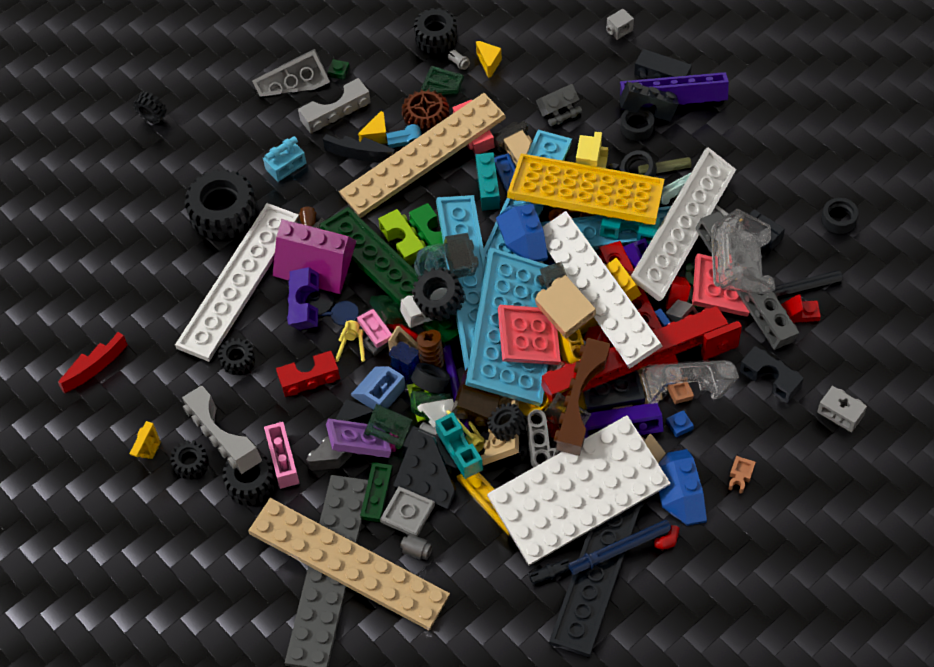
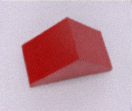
(677, 291)

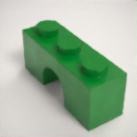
(423, 221)

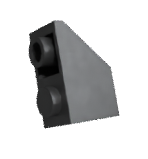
(326, 458)

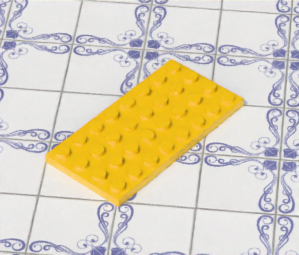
(586, 189)

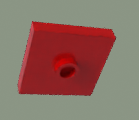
(721, 340)

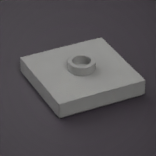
(407, 511)

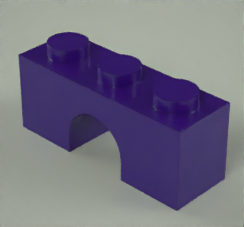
(301, 284)

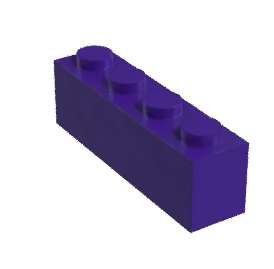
(645, 418)

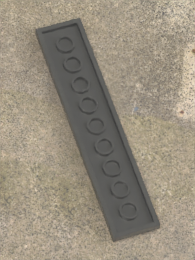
(321, 595)

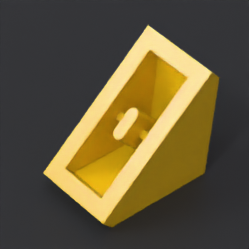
(489, 57)
(375, 129)

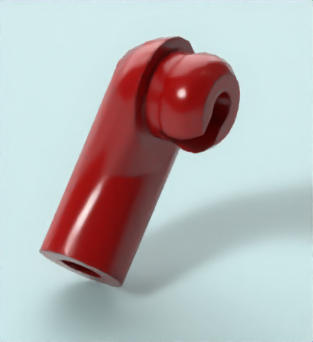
(669, 540)

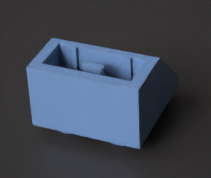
(380, 387)

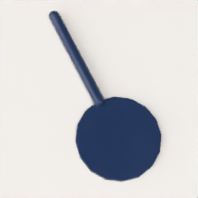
(343, 312)

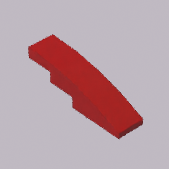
(88, 366)

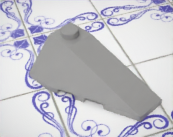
(296, 75)

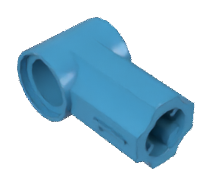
(403, 137)

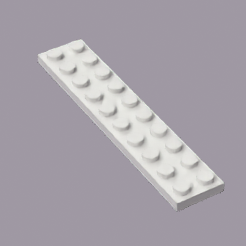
(677, 231)
(588, 273)
(234, 285)

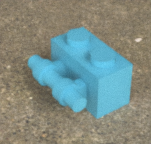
(284, 159)

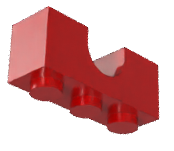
(294, 381)

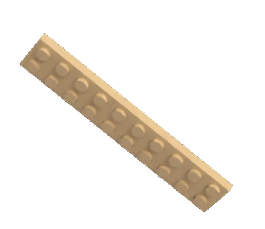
(422, 155)
(349, 564)

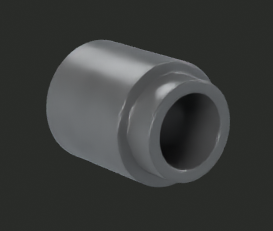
(416, 547)

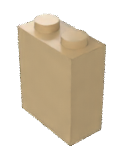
(565, 306)

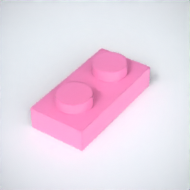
(374, 328)

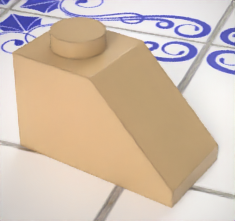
(517, 144)

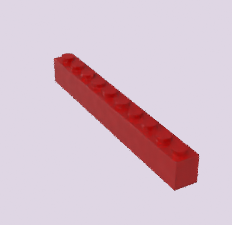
(674, 338)

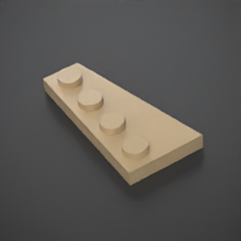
(499, 449)

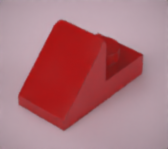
(801, 311)

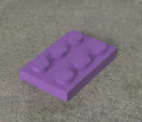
(349, 437)

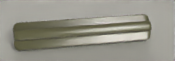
(666, 166)

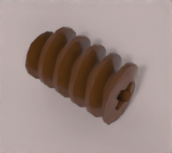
(430, 348)

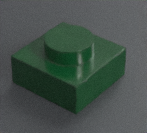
(338, 69)

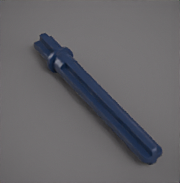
(619, 547)

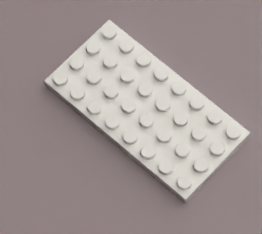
(578, 492)

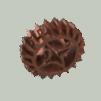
(414, 109)

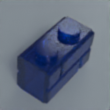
(404, 360)

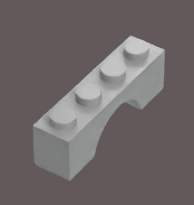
(316, 115)

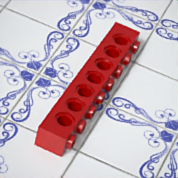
(615, 250)

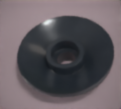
(323, 300)

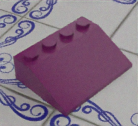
(311, 247)

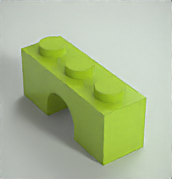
(396, 226)

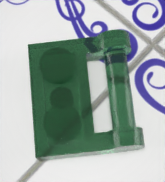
(390, 422)

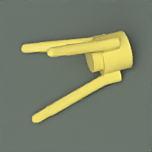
(350, 332)
(472, 438)

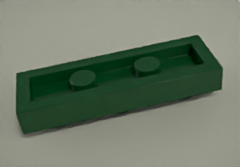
(376, 492)

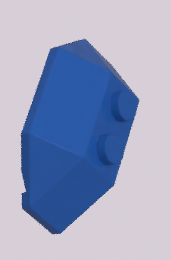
(523, 232)
(684, 494)

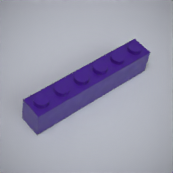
(689, 88)

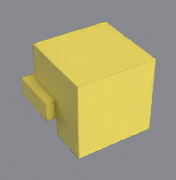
(591, 152)

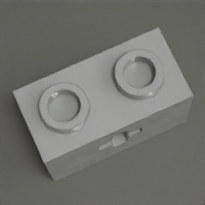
(842, 408)

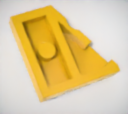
(146, 442)

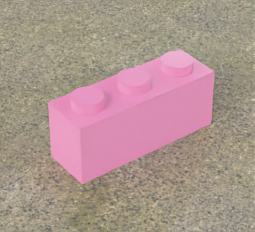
(281, 455)

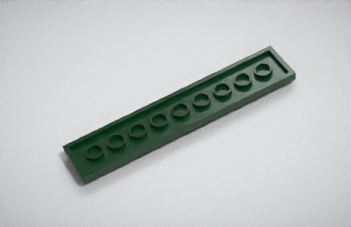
(385, 266)

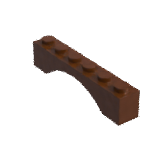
(593, 361)

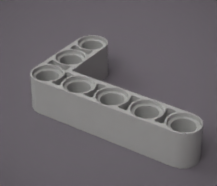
(542, 430)

